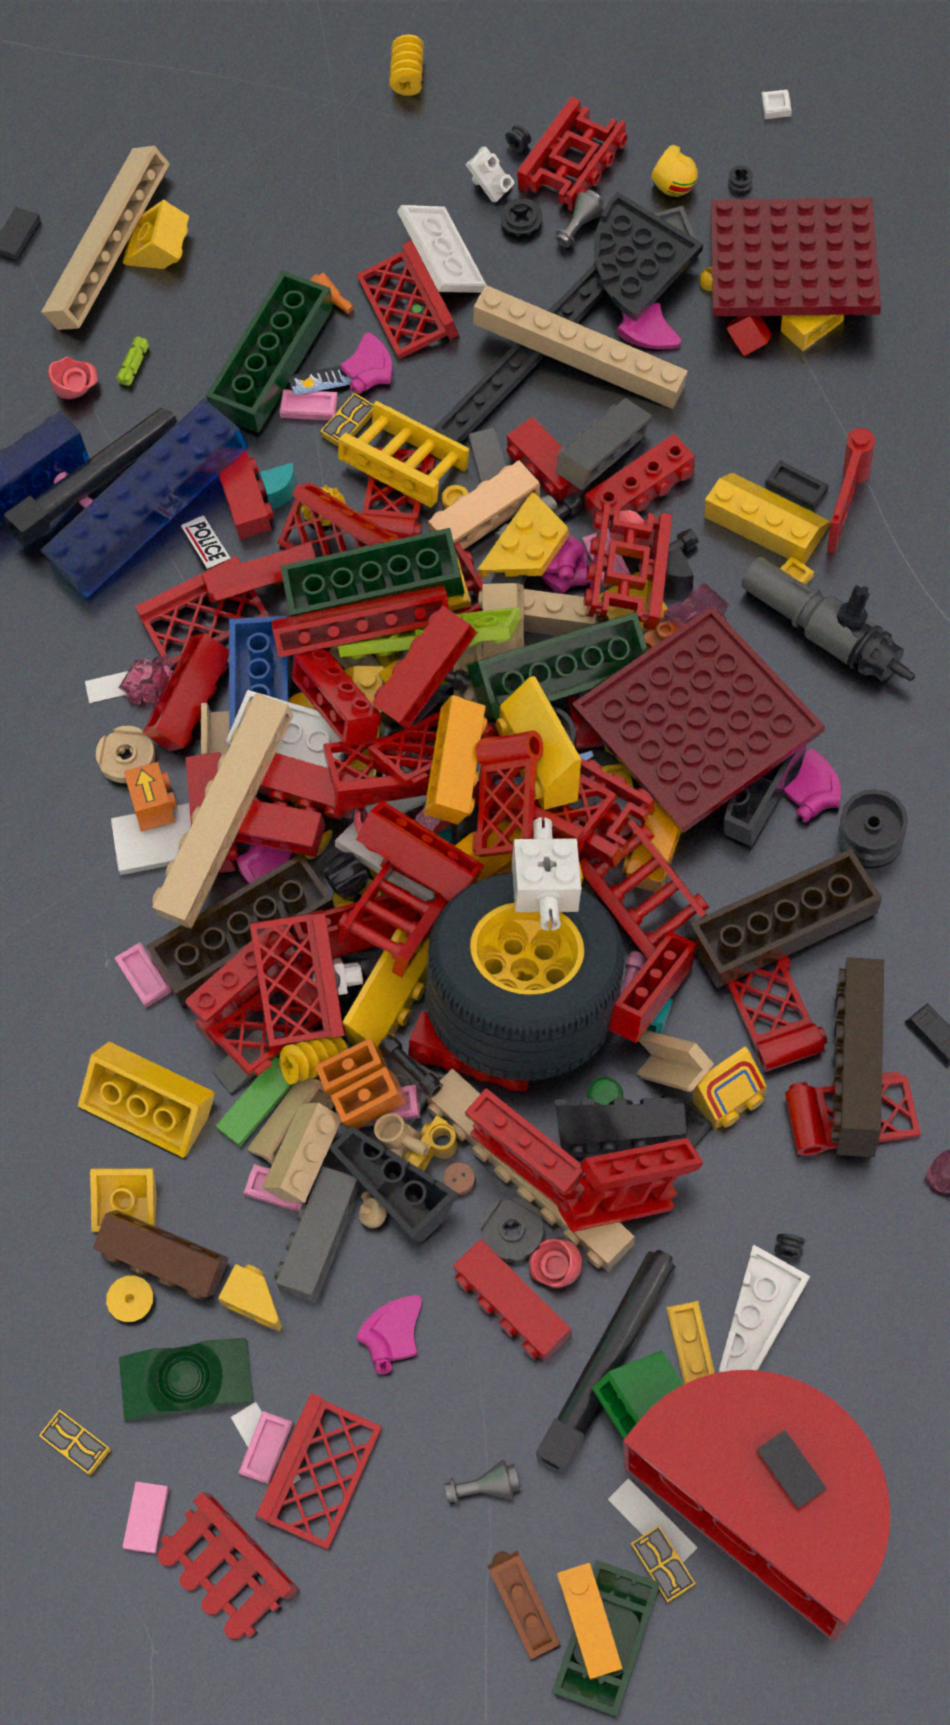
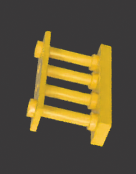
(394, 472)

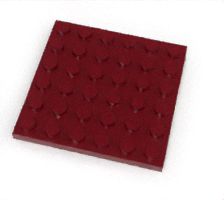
(794, 257)
(698, 718)

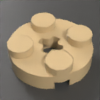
(115, 743)

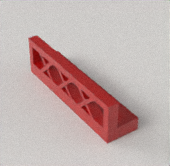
(253, 574)

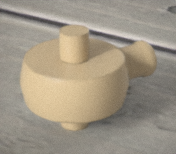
(371, 1211)

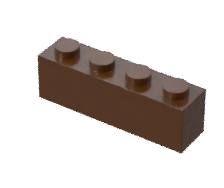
(160, 1254)

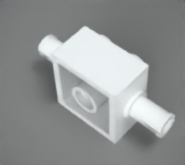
(546, 875)

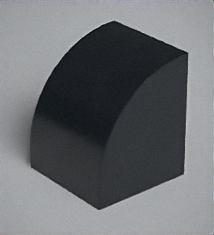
(678, 572)

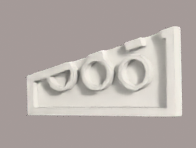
(762, 1309)

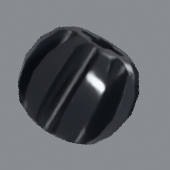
(346, 874)

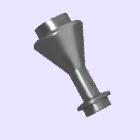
(587, 207)
(497, 1481)

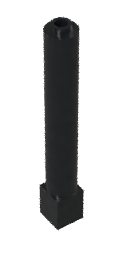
(33, 516)
(569, 1429)

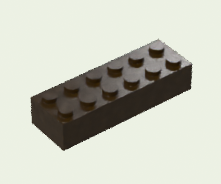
(784, 918)
(194, 955)
(858, 1057)

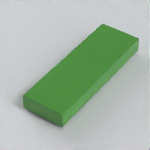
(254, 1105)

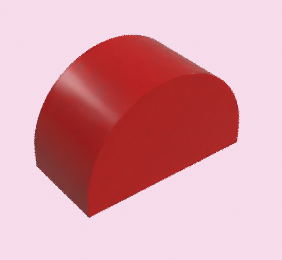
(704, 1463)

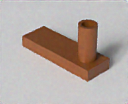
(523, 1603)

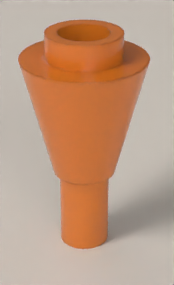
(337, 299)

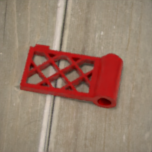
(856, 469)
(390, 517)
(396, 743)
(502, 755)
(289, 980)
(781, 1044)
(811, 1121)

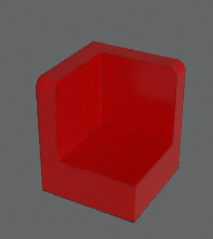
(749, 333)

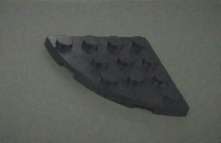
(639, 254)

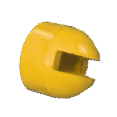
(706, 279)

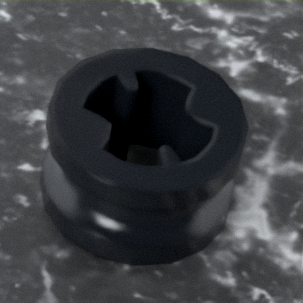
(518, 138)
(740, 186)
(789, 1245)

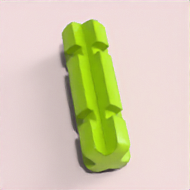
(132, 361)

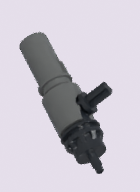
(829, 622)

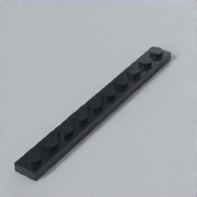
(516, 363)

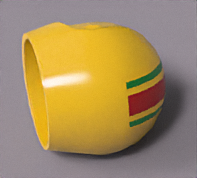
(675, 173)

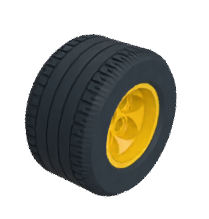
(517, 1018)

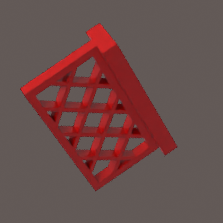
(424, 286)
(337, 513)
(184, 596)
(364, 789)
(561, 824)
(323, 972)
(292, 1459)

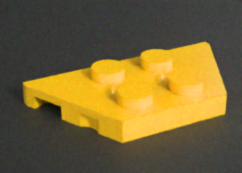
(527, 542)

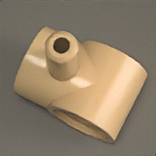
(398, 1135)

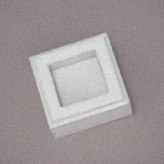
(776, 104)

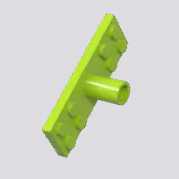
(491, 626)

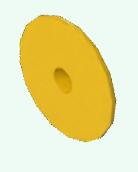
(129, 1298)

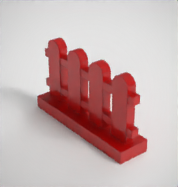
(254, 1561)

